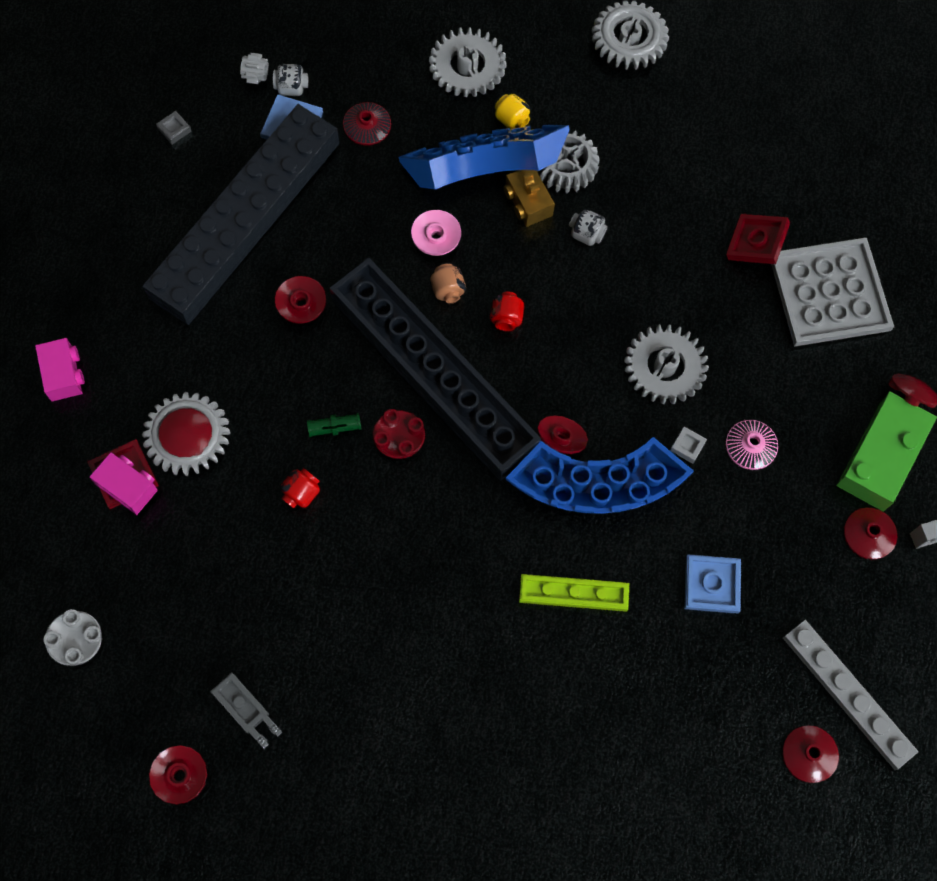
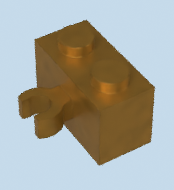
(529, 196)

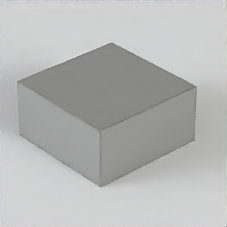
(925, 534)

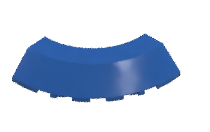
(486, 154)
(602, 484)

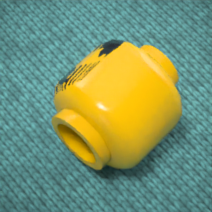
(512, 111)

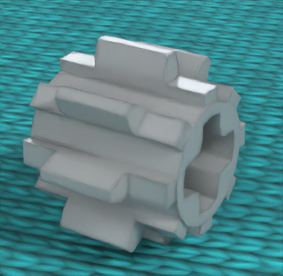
(254, 68)

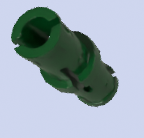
(334, 424)

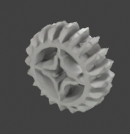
(566, 170)

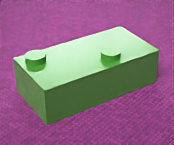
(886, 451)

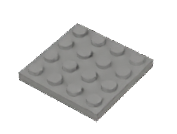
(831, 292)

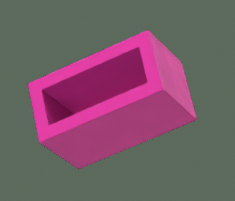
(59, 369)
(124, 483)

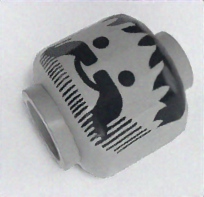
(290, 80)
(588, 227)

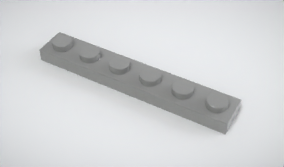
(850, 695)

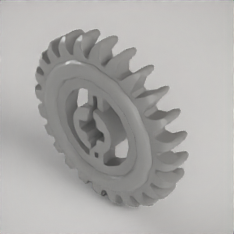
(467, 49)
(632, 50)
(671, 345)
(185, 463)

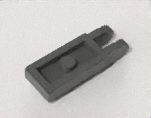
(244, 707)

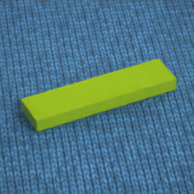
(574, 592)

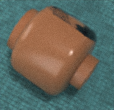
(448, 283)

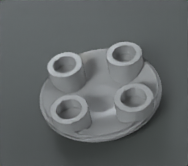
(73, 638)

